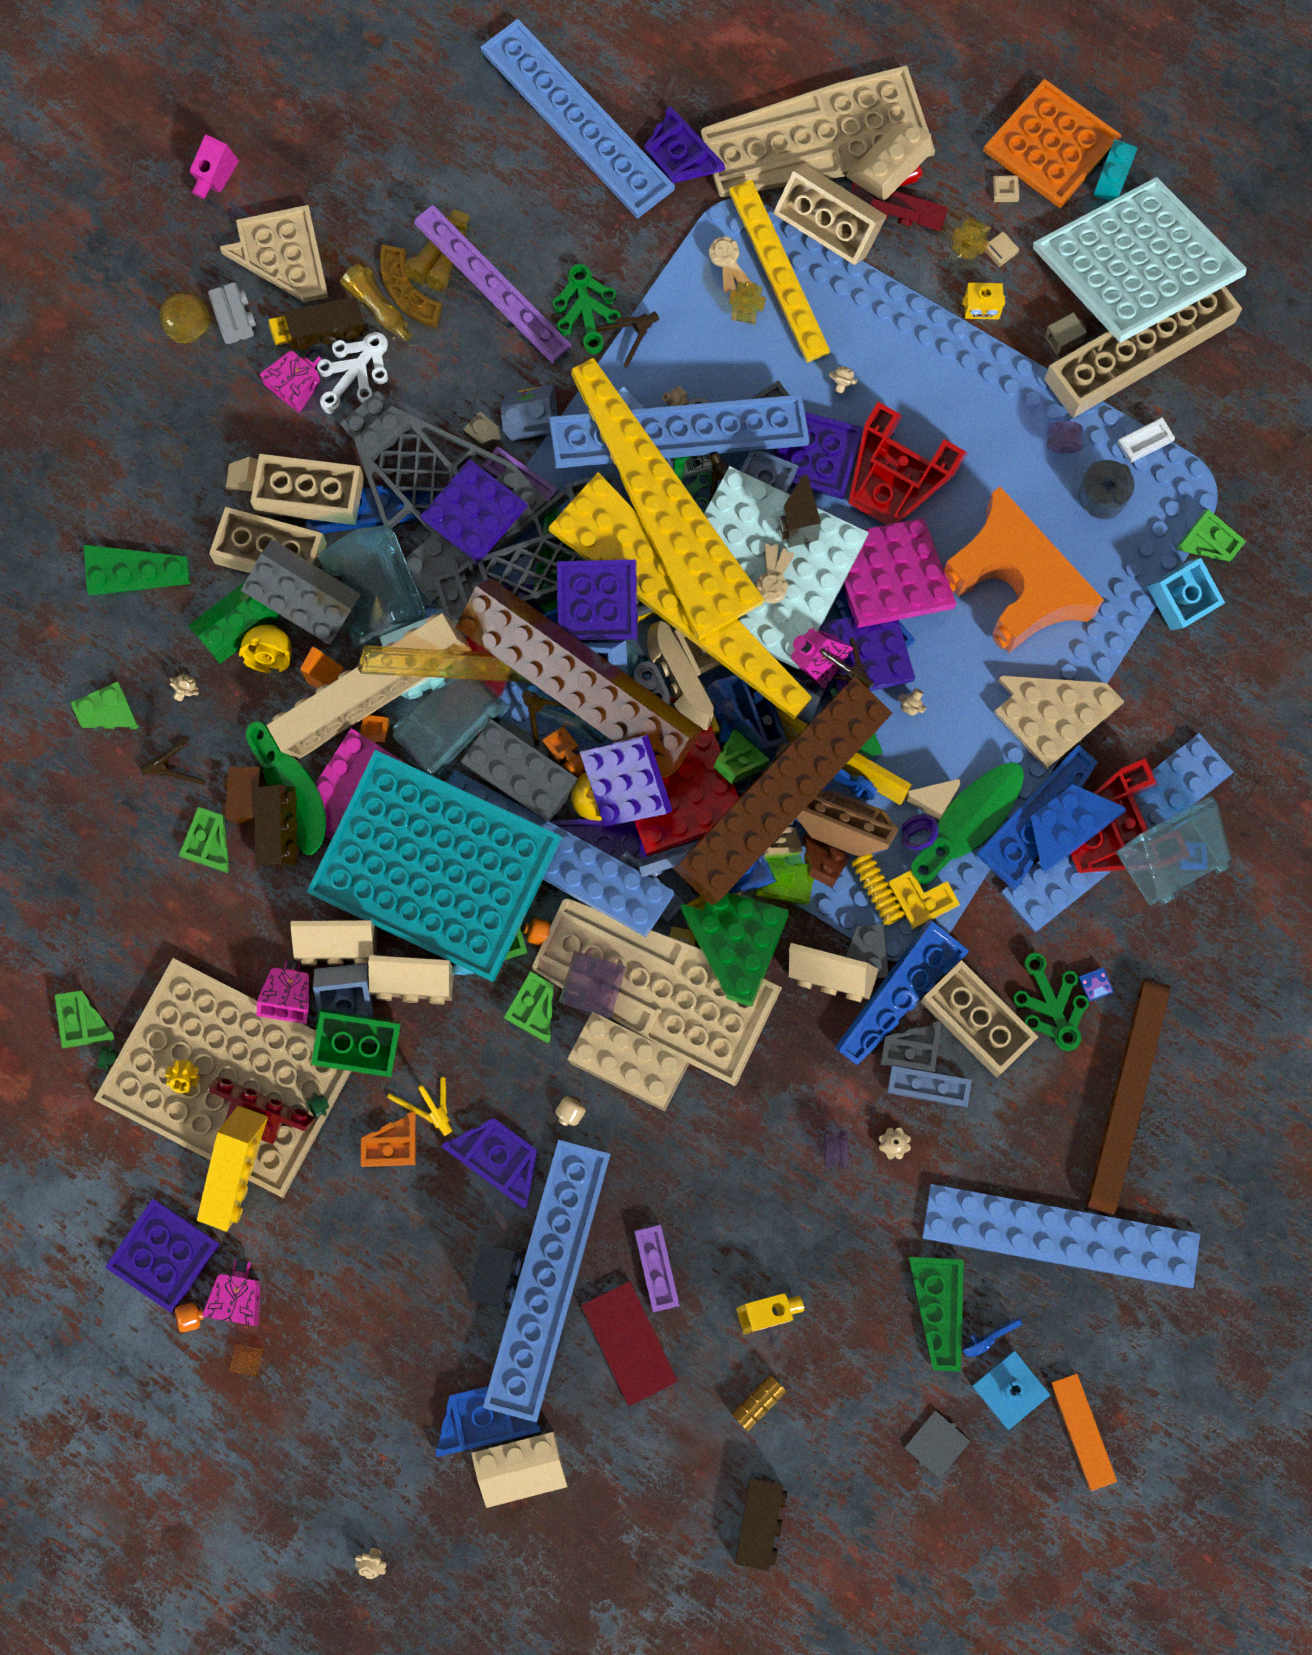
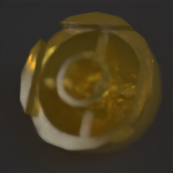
(184, 317)

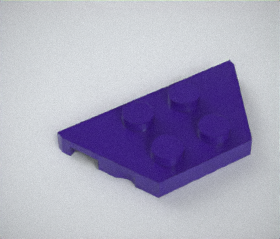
(680, 150)
(498, 1158)

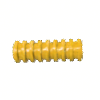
(877, 889)

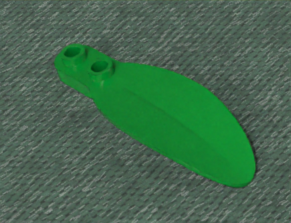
(289, 772)
(971, 819)

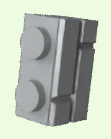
(231, 313)

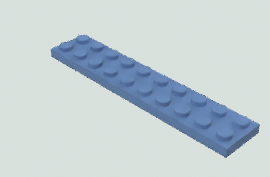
(577, 118)
(690, 430)
(1182, 782)
(588, 871)
(1061, 1236)
(546, 1281)

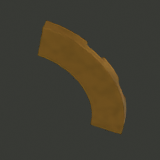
(402, 291)

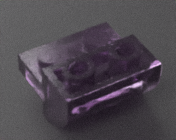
(592, 984)

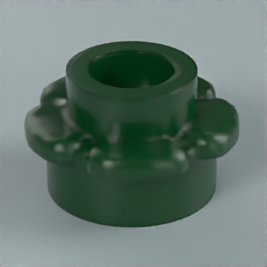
(106, 1057)
(317, 1105)

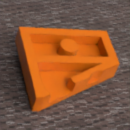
(391, 1144)

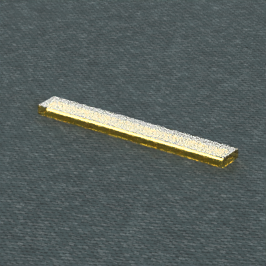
(435, 664)

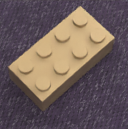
(829, 214)
(307, 489)
(245, 536)
(979, 1019)
(628, 1061)

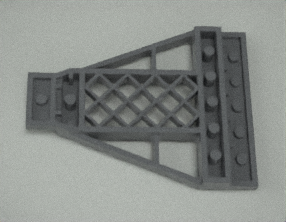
(375, 430)
(458, 585)

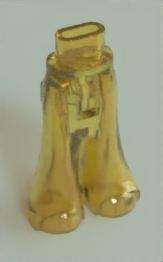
(420, 266)
(363, 286)

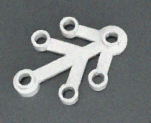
(354, 369)

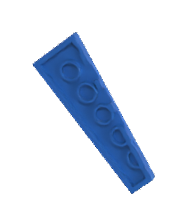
(368, 511)
(914, 974)

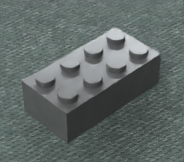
(300, 592)
(519, 771)

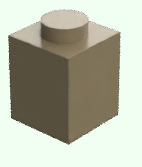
(1066, 334)
(482, 432)

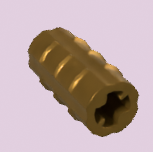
(758, 1402)

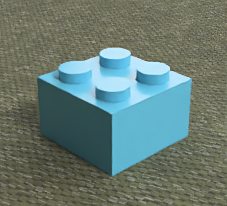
(1185, 594)

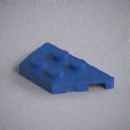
(1070, 822)
(472, 1426)

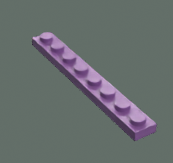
(492, 284)

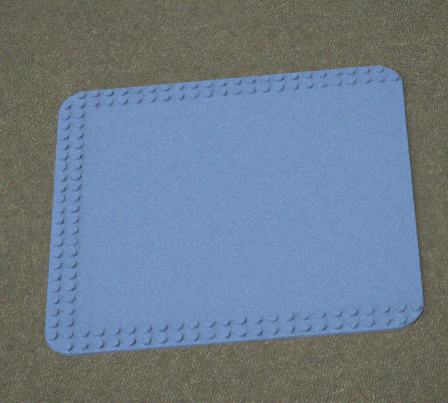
(947, 386)

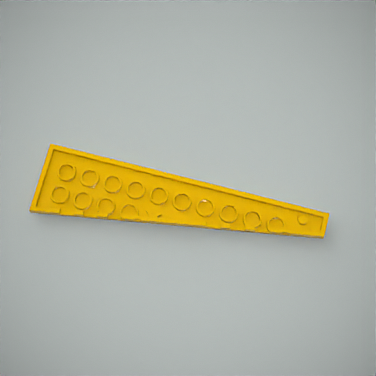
(607, 528)
(692, 552)

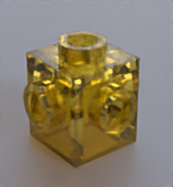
(970, 239)
(747, 302)

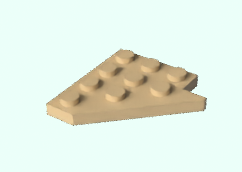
(282, 251)
(1054, 713)

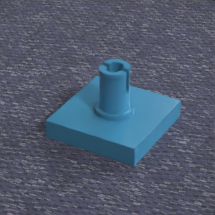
(1011, 1390)

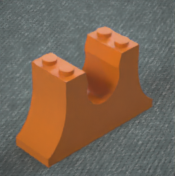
(1021, 555)

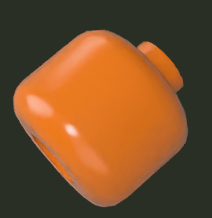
(537, 931)
(188, 1317)

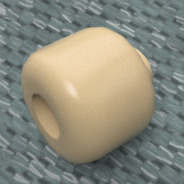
(570, 1111)

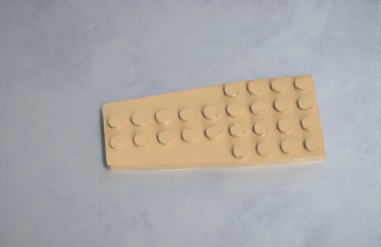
(819, 129)
(664, 991)

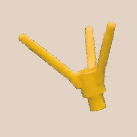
(438, 1115)

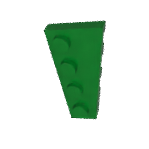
(129, 570)
(941, 1304)

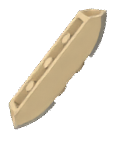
(674, 664)

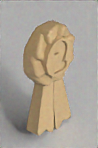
(724, 254)
(772, 583)

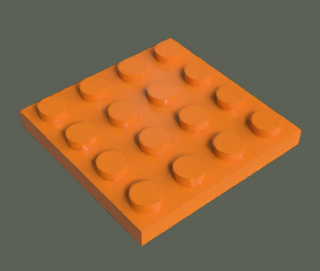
(1052, 143)

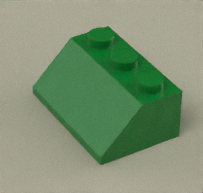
(228, 621)
(355, 1042)

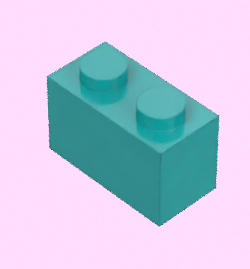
(1115, 170)

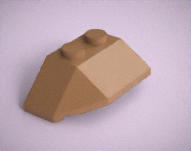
(847, 823)

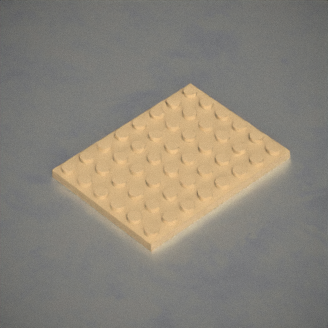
(223, 1037)

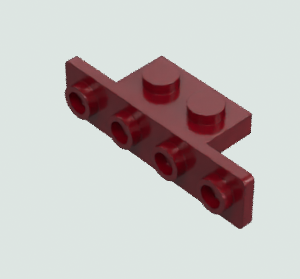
(906, 208)
(271, 1107)

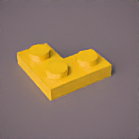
(920, 905)

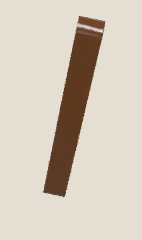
(1128, 1096)

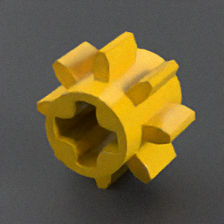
(182, 1076)

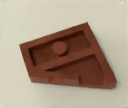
(823, 861)

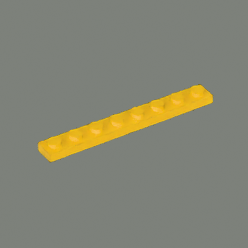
(779, 271)

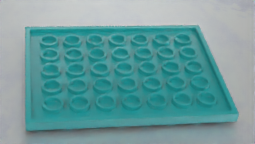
(434, 865)

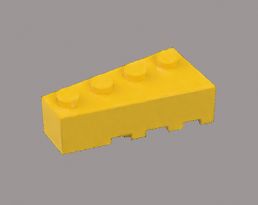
(231, 1168)

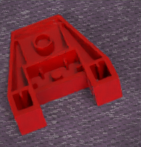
(892, 478)
(1100, 851)

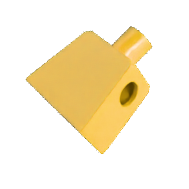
(759, 1314)

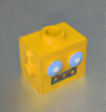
(983, 300)

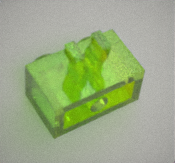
(791, 883)

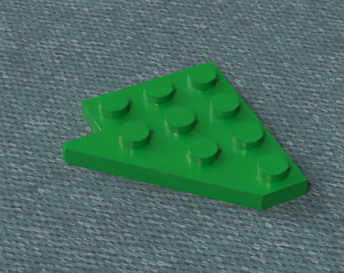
(737, 941)

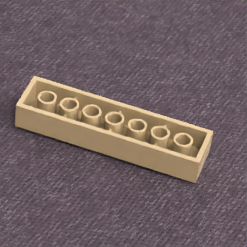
(1109, 366)
(357, 694)

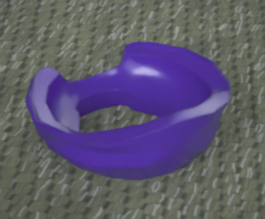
(916, 824)

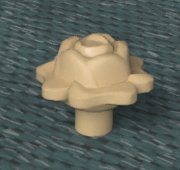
(843, 377)
(675, 397)
(183, 686)
(912, 702)
(894, 1143)
(370, 1564)

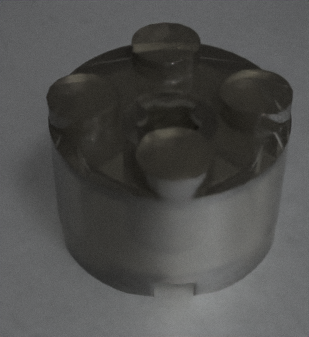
(1103, 476)

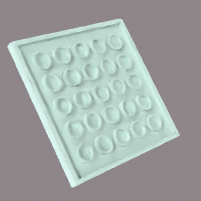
(1139, 259)
(746, 519)

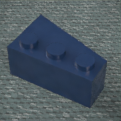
(748, 713)

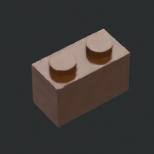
(240, 801)

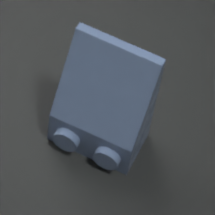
(770, 469)

